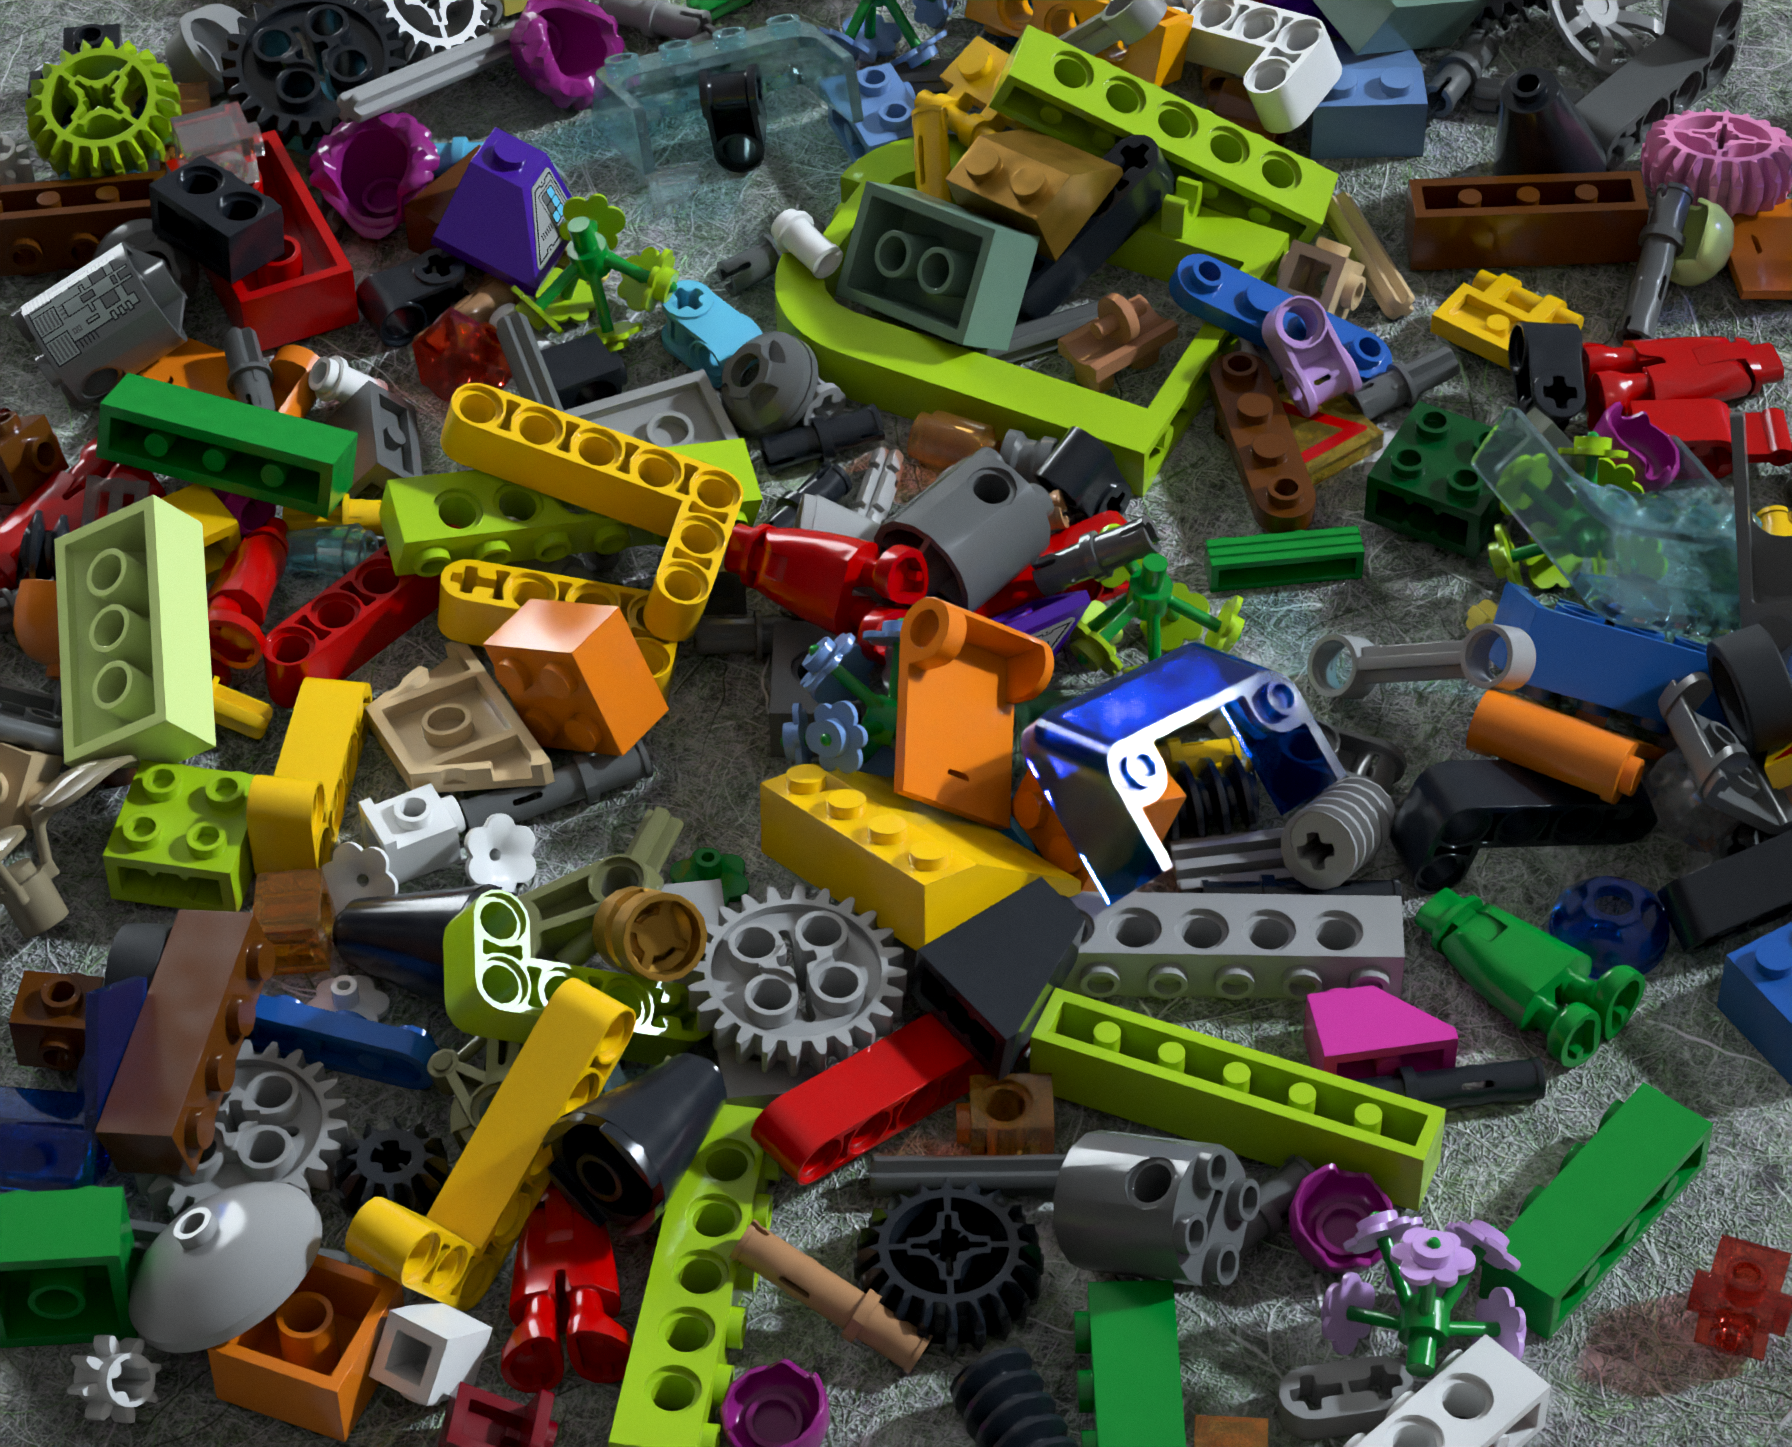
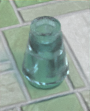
(330, 549)

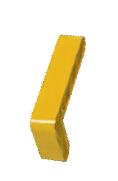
(613, 477)
(503, 1167)

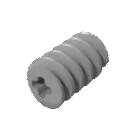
(1337, 832)

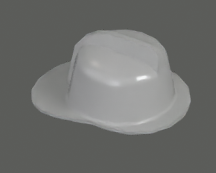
(198, 44)

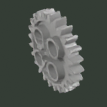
(840, 962)
(270, 1127)

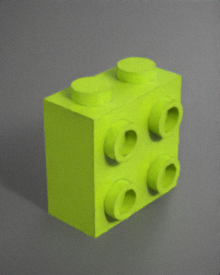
(182, 839)

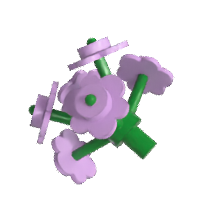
(1428, 1278)

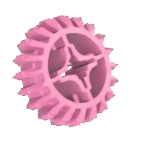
(1720, 158)

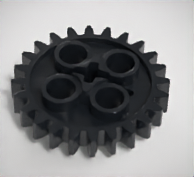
(269, 85)

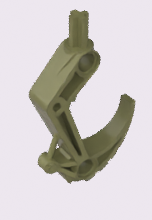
(560, 932)

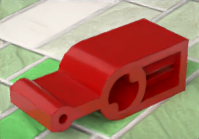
(1707, 431)

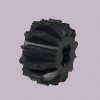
(392, 1165)

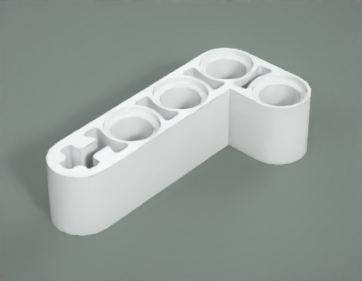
(1278, 52)

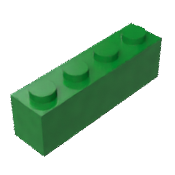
(226, 445)
(1599, 1205)
(1132, 1365)

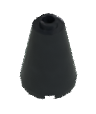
(1542, 129)
(403, 936)
(635, 1143)

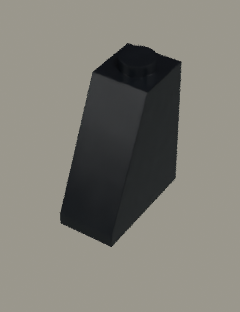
(999, 971)

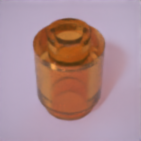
(946, 438)

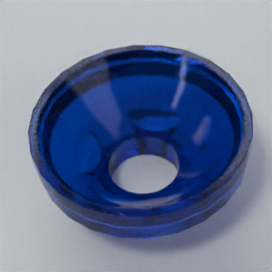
(1629, 939)

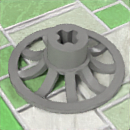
(1605, 19)

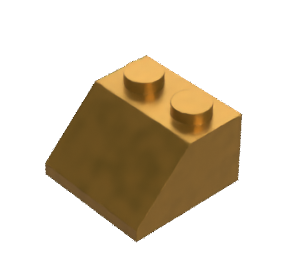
(1033, 185)

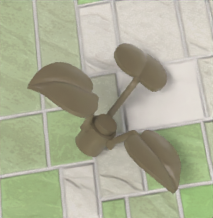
(28, 888)

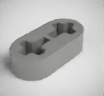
(1343, 1395)

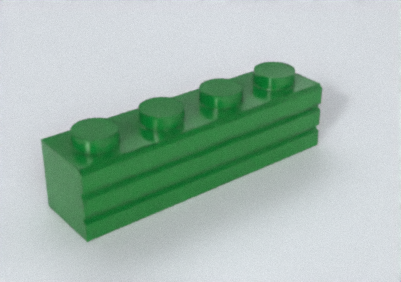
(1284, 558)

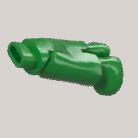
(1532, 975)

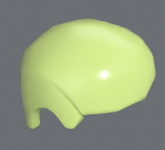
(1707, 246)

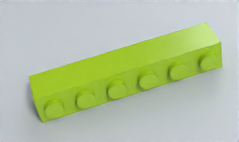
(1234, 1095)

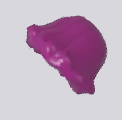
(561, 48)
(374, 170)

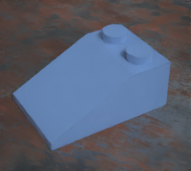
(1372, 108)

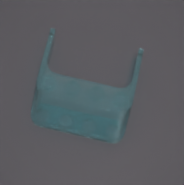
(666, 83)
(1629, 554)

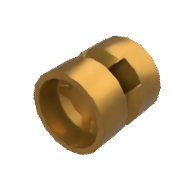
(649, 933)

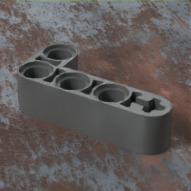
(1664, 76)

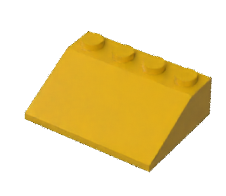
(892, 852)

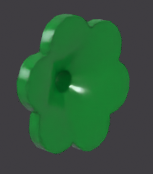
(709, 864)

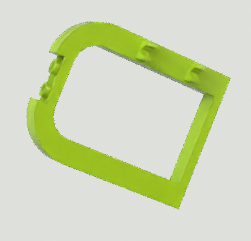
(920, 374)

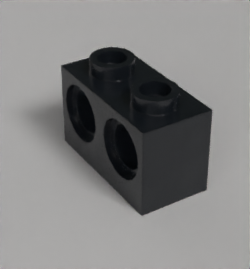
(217, 219)

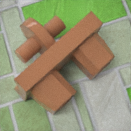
(1119, 337)

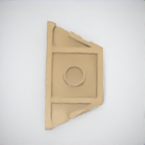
(456, 729)

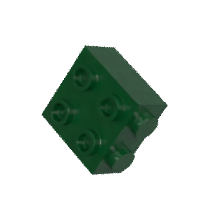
(1429, 486)

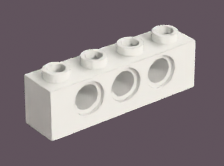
(1486, 1385)

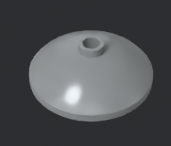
(224, 1266)

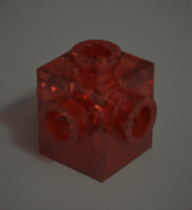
(459, 353)
(1742, 1298)

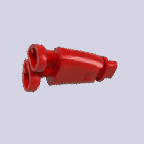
(1675, 370)
(64, 495)
(816, 574)
(242, 597)
(562, 1284)

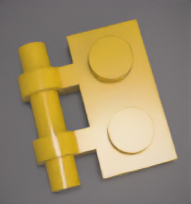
(972, 82)
(1484, 314)

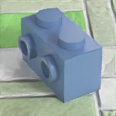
(885, 109)

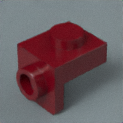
(489, 1420)

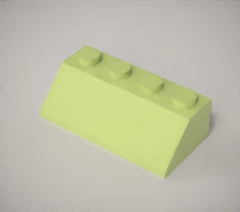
(134, 637)

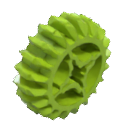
(103, 91)

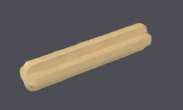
(1379, 270)

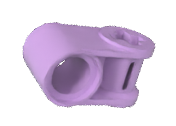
(1312, 358)

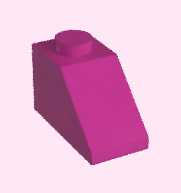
(1373, 1033)

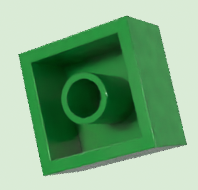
(65, 1266)

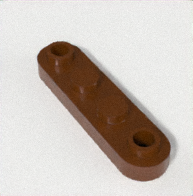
(1262, 443)

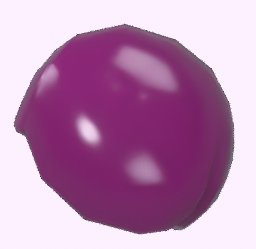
(1648, 447)
(1327, 1214)
(775, 1408)

